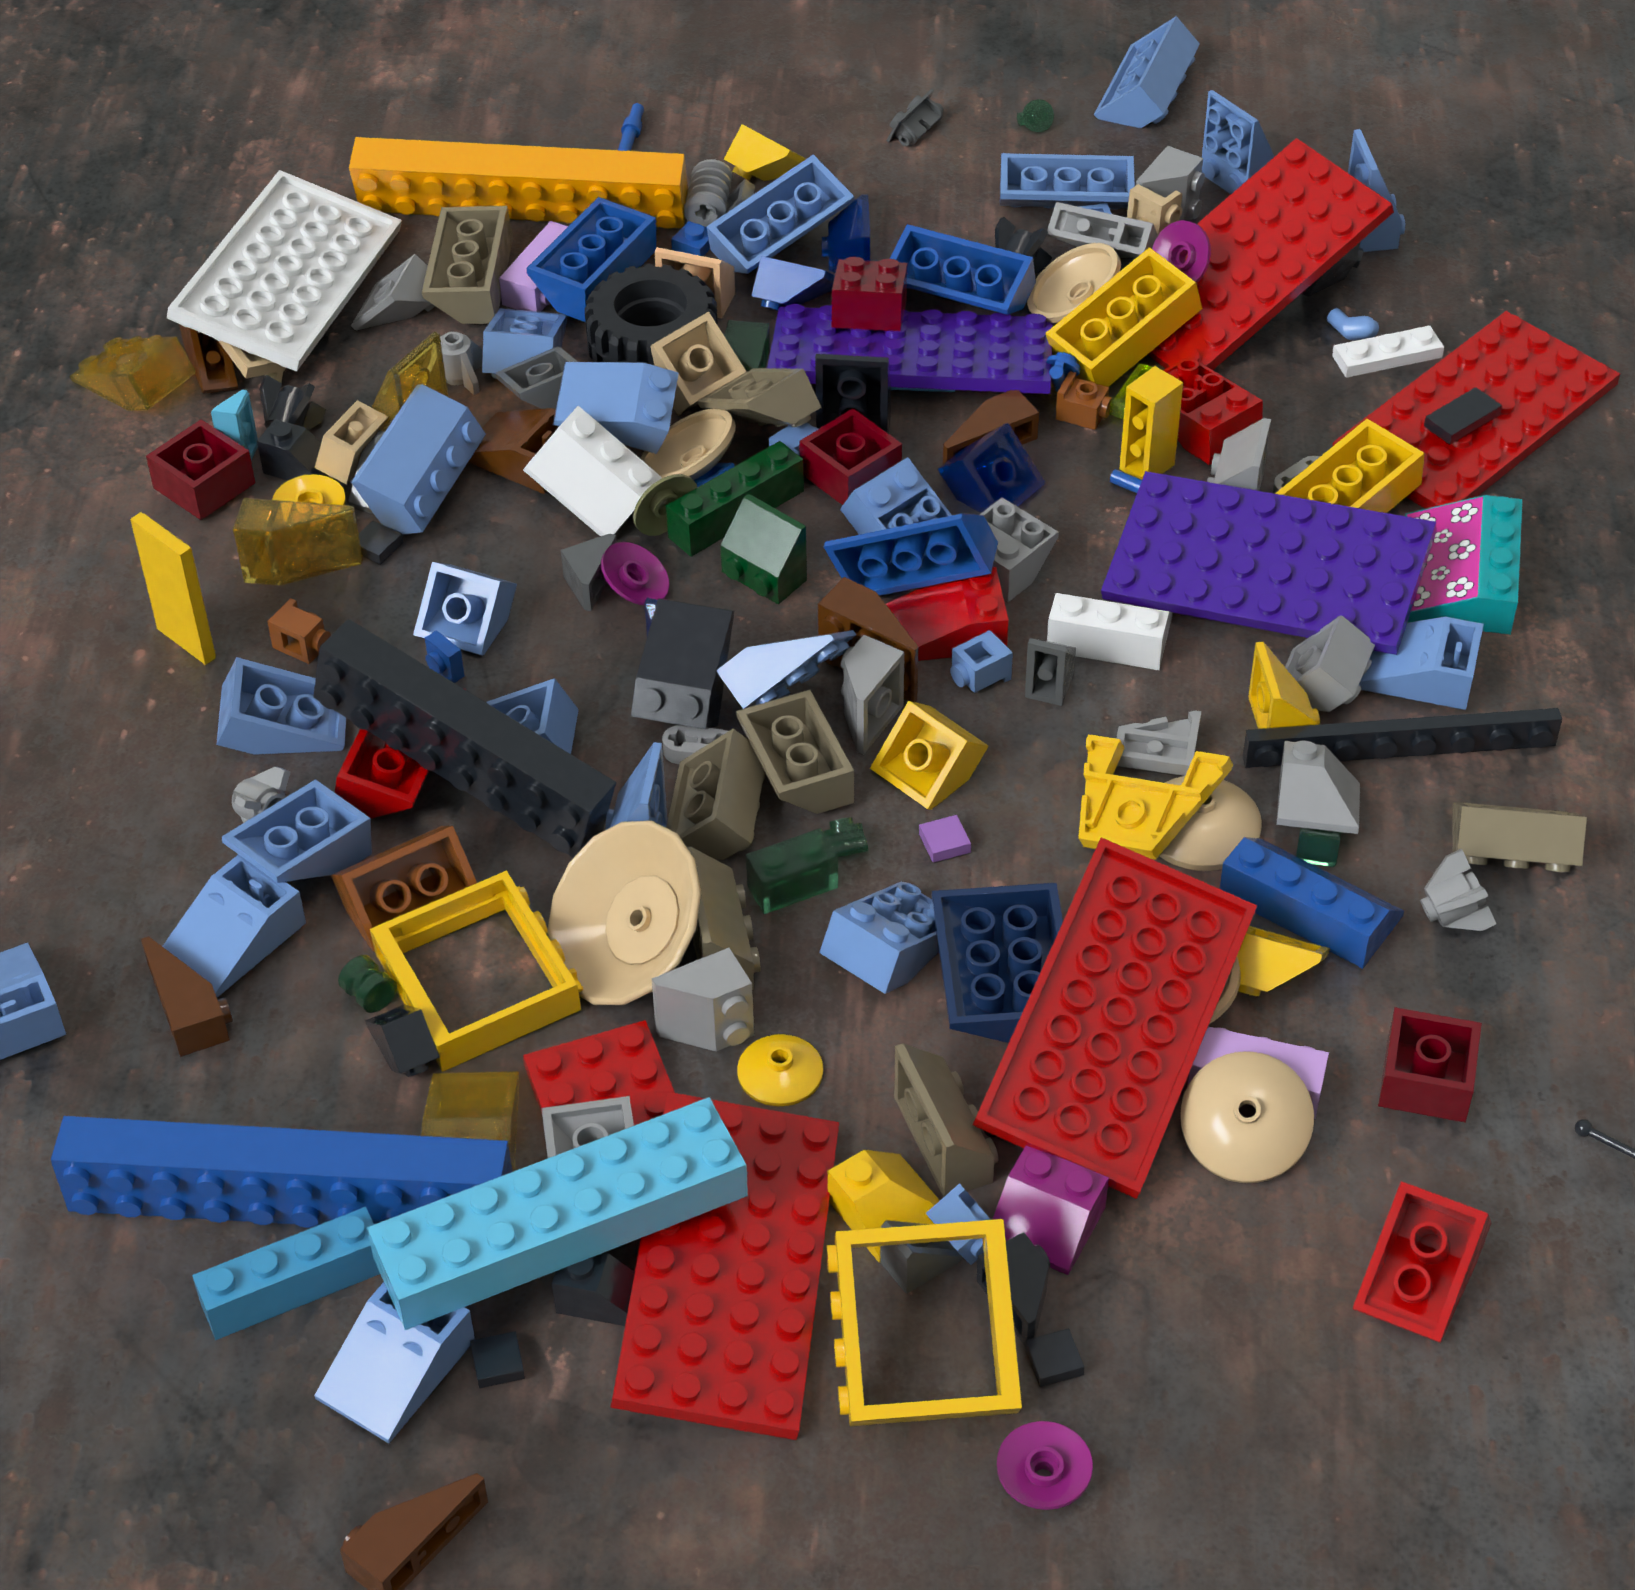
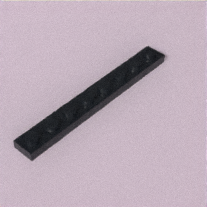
(1410, 736)

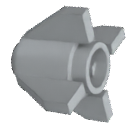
(460, 360)
(259, 792)
(1456, 897)

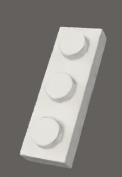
(1388, 351)

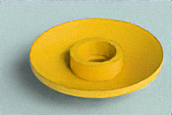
(311, 490)
(780, 1082)

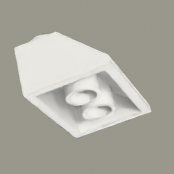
(591, 473)
(1109, 630)

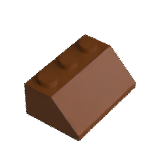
(403, 879)

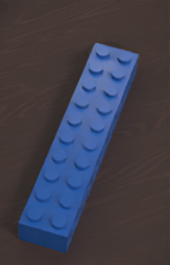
(261, 1171)

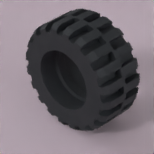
(642, 298)

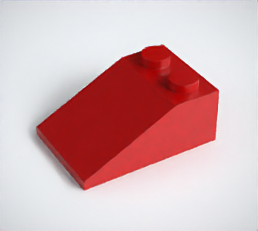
(952, 614)
(1422, 1262)

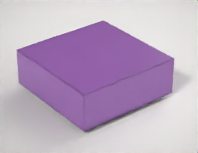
(944, 838)

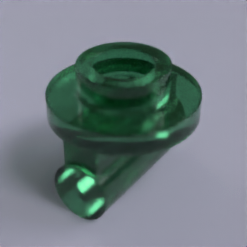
(1036, 115)
(846, 837)

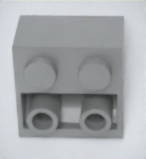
(1021, 546)

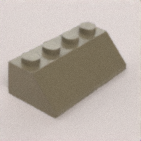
(467, 261)

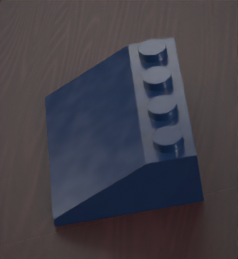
(993, 952)

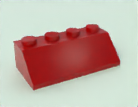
(379, 777)

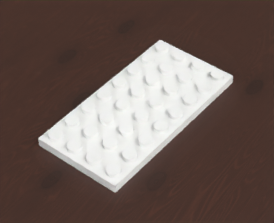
(285, 270)

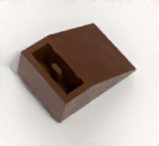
(512, 442)
(863, 611)

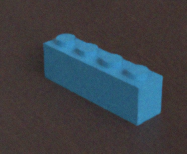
(287, 1274)

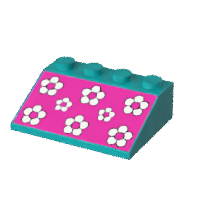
(1472, 563)

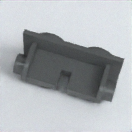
(920, 112)

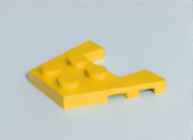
(1140, 811)

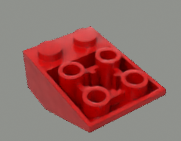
(1211, 408)

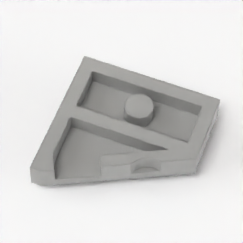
(1160, 744)

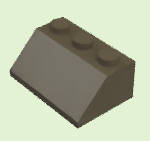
(766, 397)
(799, 752)
(718, 797)
(1518, 835)
(721, 917)
(942, 1120)

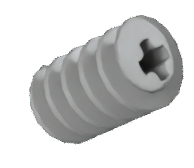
(708, 192)

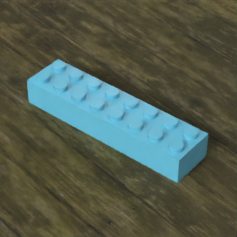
(557, 1212)

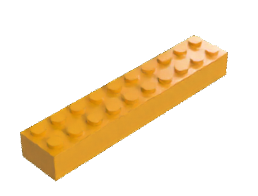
(530, 180)

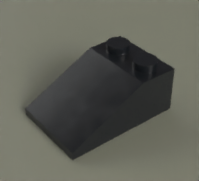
(853, 383)
(680, 663)

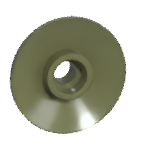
(650, 510)

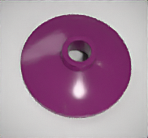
(1184, 238)
(634, 572)
(1050, 1448)

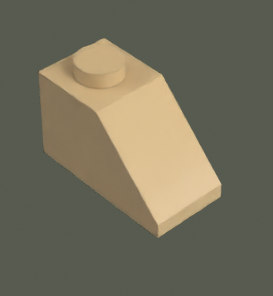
(347, 439)

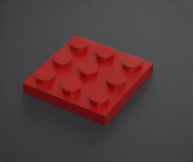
(602, 1068)

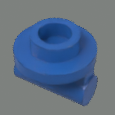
(1060, 367)

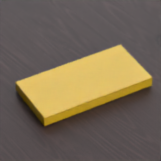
(173, 587)

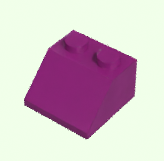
(1052, 1205)

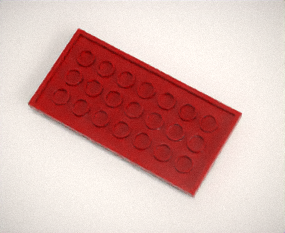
(1270, 247)
(1523, 369)
(1116, 1016)
(732, 1294)

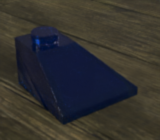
(848, 234)
(992, 470)

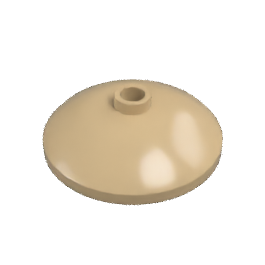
(1072, 280)
(693, 444)
(1214, 829)
(1240, 1146)

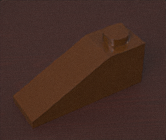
(210, 361)
(993, 412)
(187, 1000)
(408, 1536)

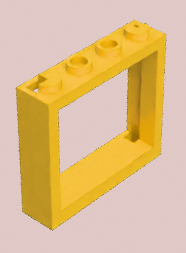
(458, 911)
(1001, 1320)

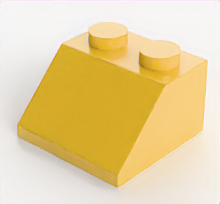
(928, 755)

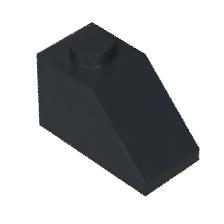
(288, 451)
(404, 1039)
(1028, 1283)
(594, 1289)

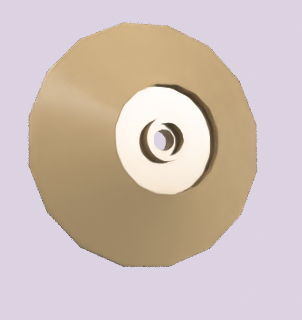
(626, 910)

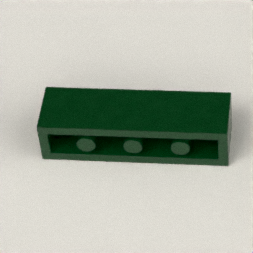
(707, 511)

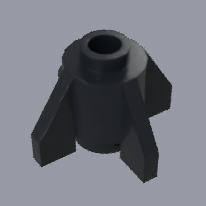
(1022, 242)
(289, 404)

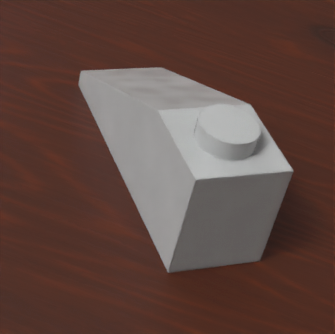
(1087, 226)

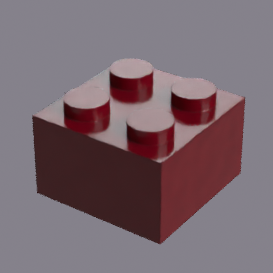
(869, 294)
(847, 454)
(200, 469)
(1430, 1064)

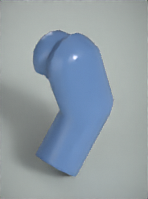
(1353, 327)

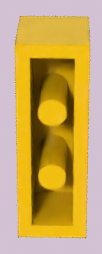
(1151, 423)

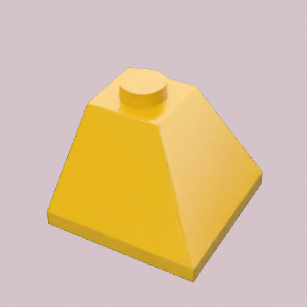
(760, 156)
(1276, 695)
(1272, 959)
(878, 1189)

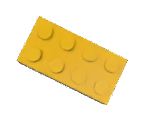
(1126, 318)
(1361, 471)

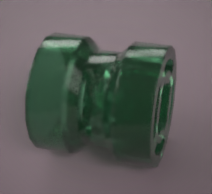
(372, 988)

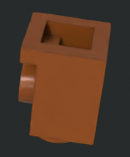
(1082, 402)
(297, 632)

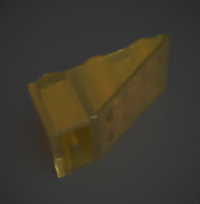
(135, 371)
(294, 540)

